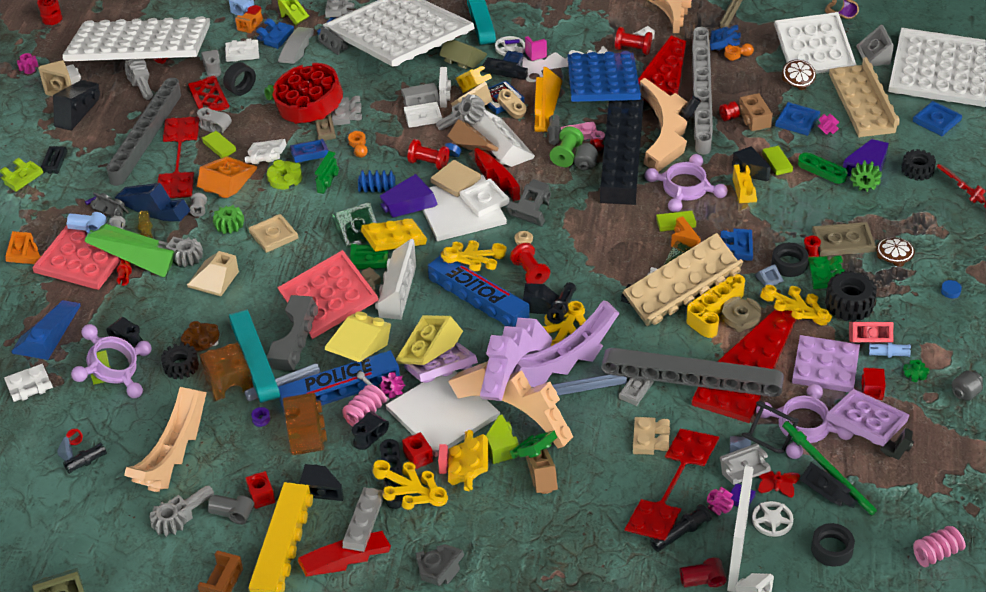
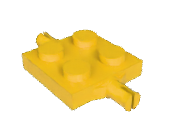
(468, 460)

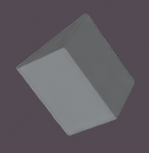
(877, 47)

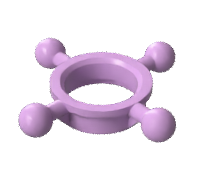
(681, 193)
(107, 374)
(813, 434)

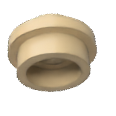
(523, 237)

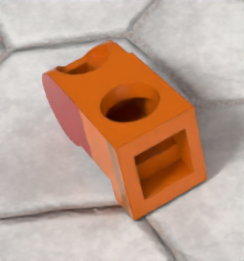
(249, 20)

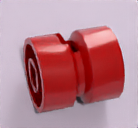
(49, 11)

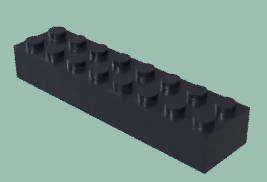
(621, 152)

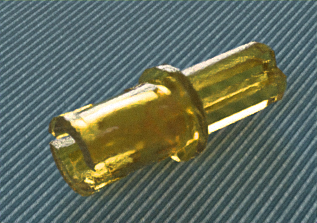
(144, 224)

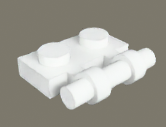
(242, 50)
(265, 151)
(28, 383)

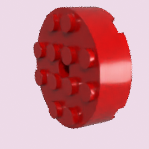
(307, 93)

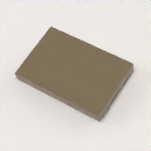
(844, 239)

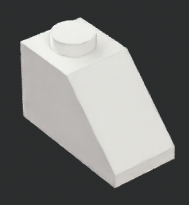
(755, 583)

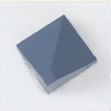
(769, 276)
(738, 443)
(65, 449)

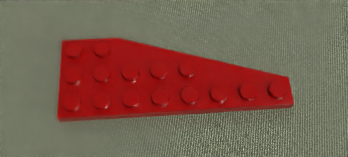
(757, 349)

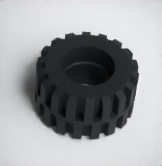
(850, 296)

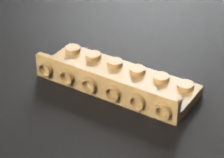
(864, 99)
(682, 280)

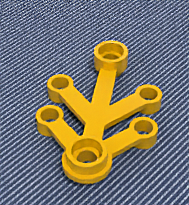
(455, 253)
(797, 306)
(575, 311)
(434, 495)

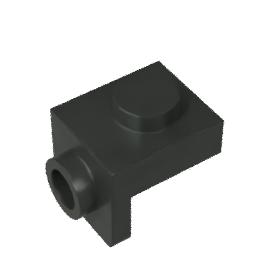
(902, 444)

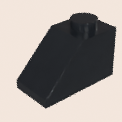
(758, 166)
(539, 298)
(321, 483)

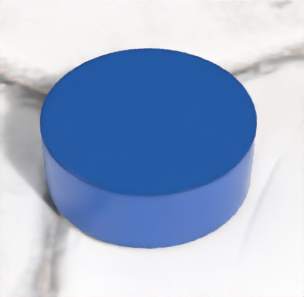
(454, 149)
(951, 289)

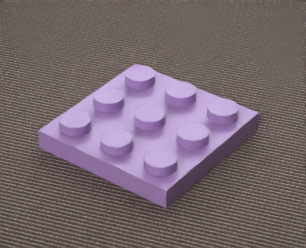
(451, 360)
(826, 363)
(867, 417)

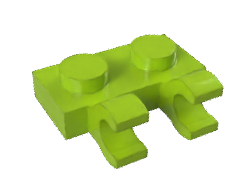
(23, 174)

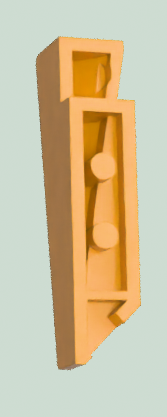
(546, 98)

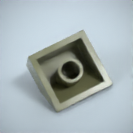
(462, 54)
(63, 582)

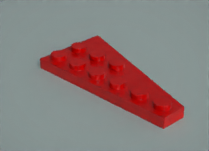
(666, 66)

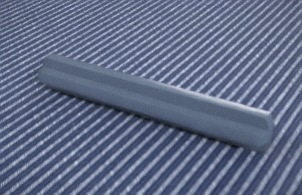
(310, 370)
(589, 384)

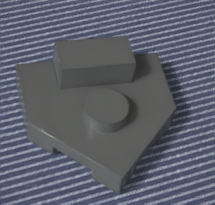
(439, 564)

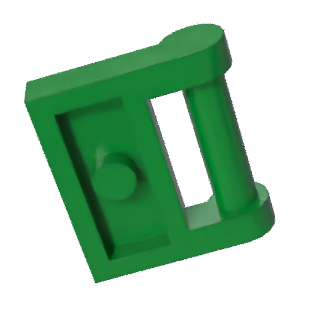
(364, 257)

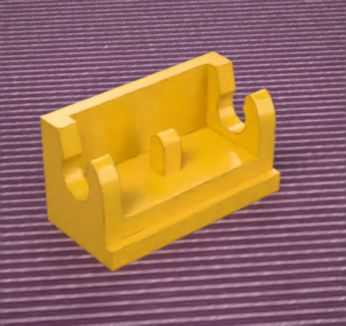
(472, 79)
(743, 185)

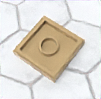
(455, 178)
(273, 233)

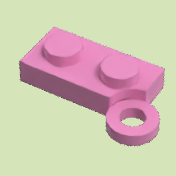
(588, 130)

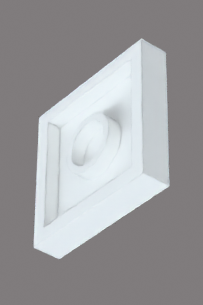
(484, 197)

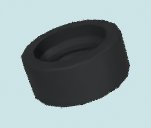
(231, 75)
(793, 250)
(838, 532)

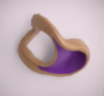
(848, 10)

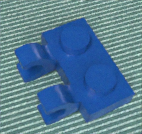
(278, 33)
(722, 37)
(742, 243)

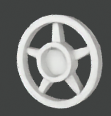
(509, 47)
(772, 518)

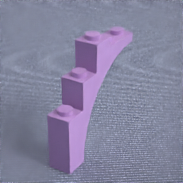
(507, 351)
(561, 357)

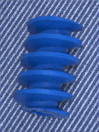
(376, 181)

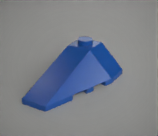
(47, 332)

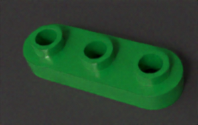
(822, 168)

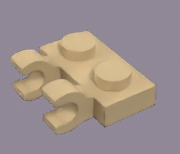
(644, 435)

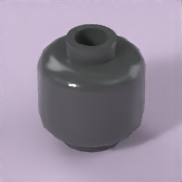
(586, 156)
(967, 385)

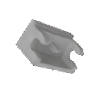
(420, 95)
(735, 462)

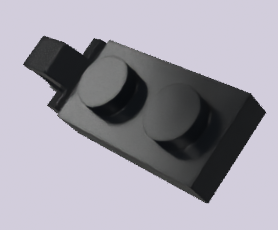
(505, 68)
(827, 486)

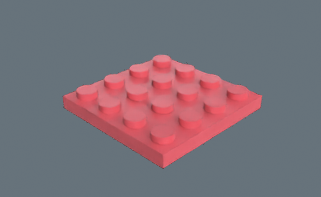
(76, 261)
(336, 289)

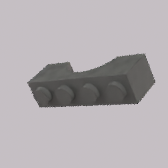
(286, 352)

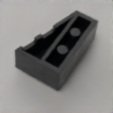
(74, 103)

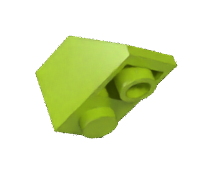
(501, 440)

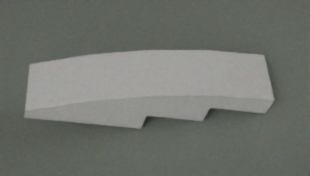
(295, 45)

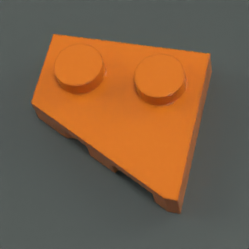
(22, 248)

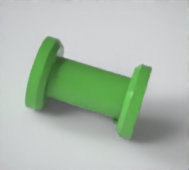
(570, 139)

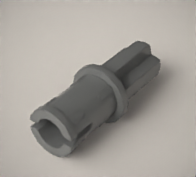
(554, 129)

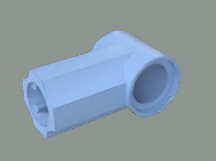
(86, 222)

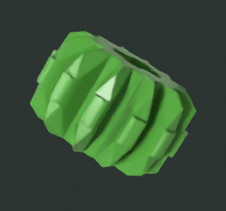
(872, 173)
(228, 219)

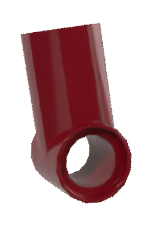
(709, 573)

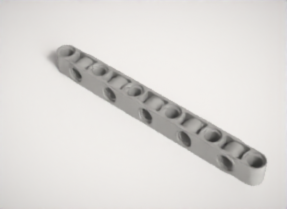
(702, 89)

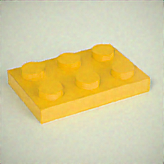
(393, 234)

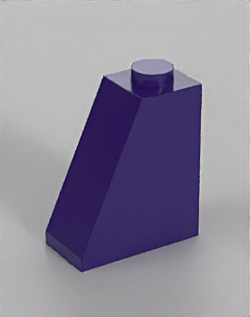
(870, 151)
(408, 197)

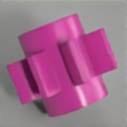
(27, 63)
(828, 124)
(392, 385)
(720, 501)

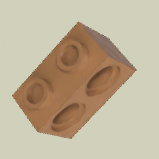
(755, 112)

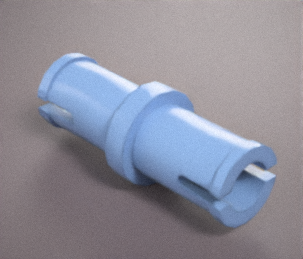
(889, 350)

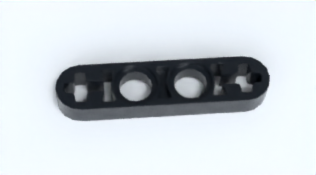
(395, 458)

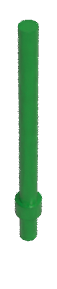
(801, 439)

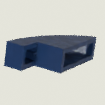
(155, 201)

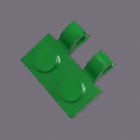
(821, 268)

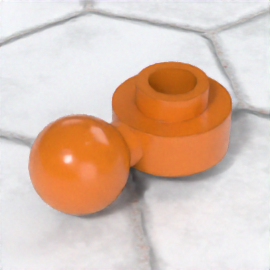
(734, 52)
(357, 141)

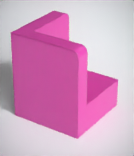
(536, 49)

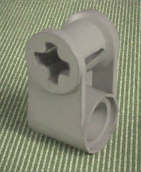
(211, 62)
(213, 120)

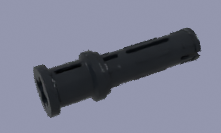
(560, 306)
(688, 523)

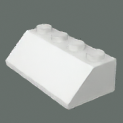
(511, 148)
(397, 282)

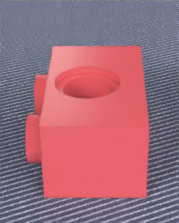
(870, 331)

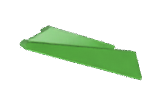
(132, 248)

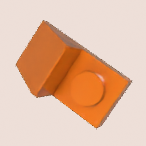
(684, 233)

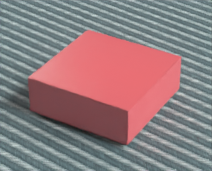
(443, 459)

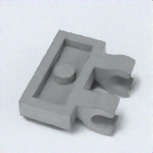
(337, 8)
(347, 111)

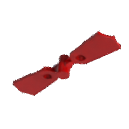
(976, 194)

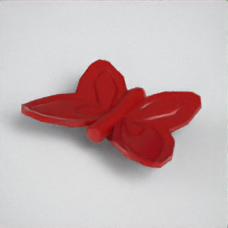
(777, 482)

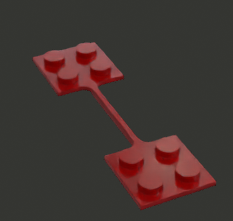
(179, 129)
(657, 518)

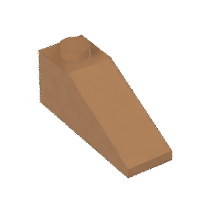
(469, 138)
(543, 472)

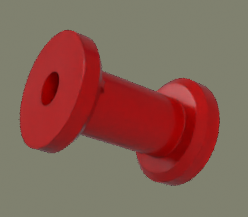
(633, 40)
(419, 152)
(523, 256)

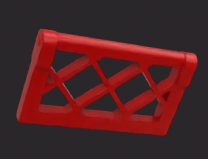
(204, 83)

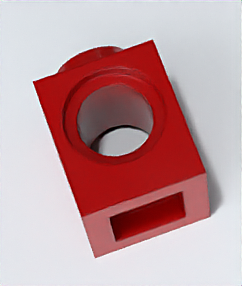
(873, 382)
(417, 450)
(260, 489)

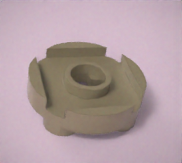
(741, 321)

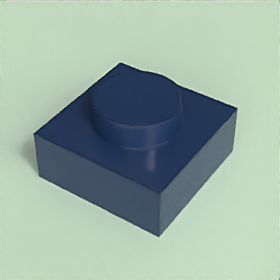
(514, 57)

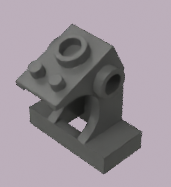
(527, 209)

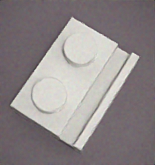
(444, 87)
(422, 114)

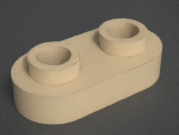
(511, 102)

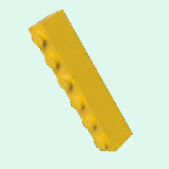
(281, 539)

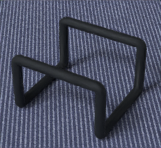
(749, 435)

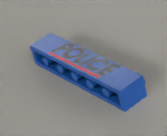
(478, 291)
(343, 380)

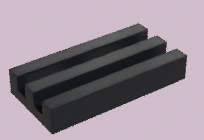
(57, 159)

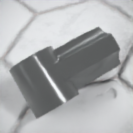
(236, 509)

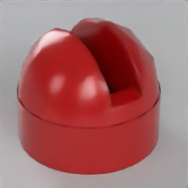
(597, 143)
(78, 439)

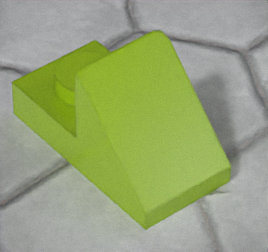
(293, 10)

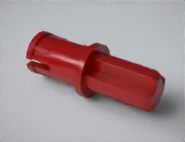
(123, 271)

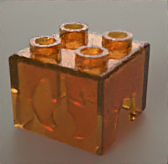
(226, 368)
(304, 423)

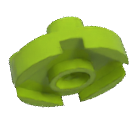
(292, 175)

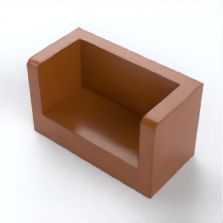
(224, 574)

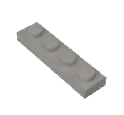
(363, 519)

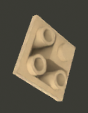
(215, 274)

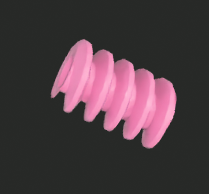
(366, 401)
(938, 545)

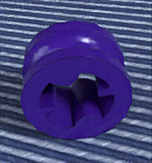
(258, 412)

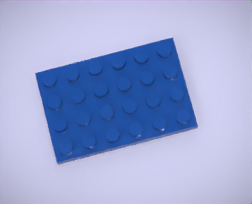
(603, 76)

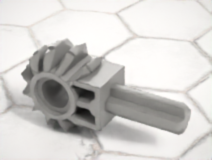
(138, 76)
(467, 110)
(185, 250)
(177, 512)

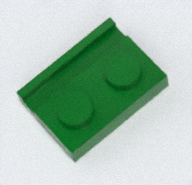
(326, 172)
(533, 445)

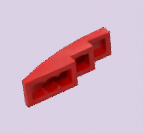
(497, 173)
(336, 558)

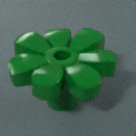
(916, 369)

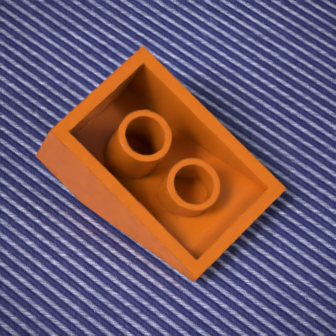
(224, 176)

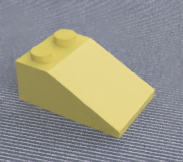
(359, 337)
(429, 340)

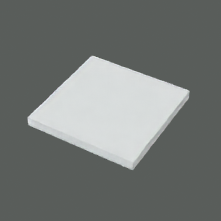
(816, 40)
(455, 218)
(440, 414)
(740, 528)

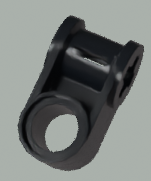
(125, 330)
(369, 430)

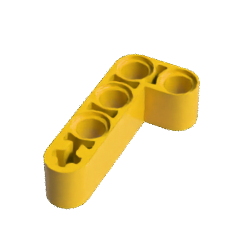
(704, 311)

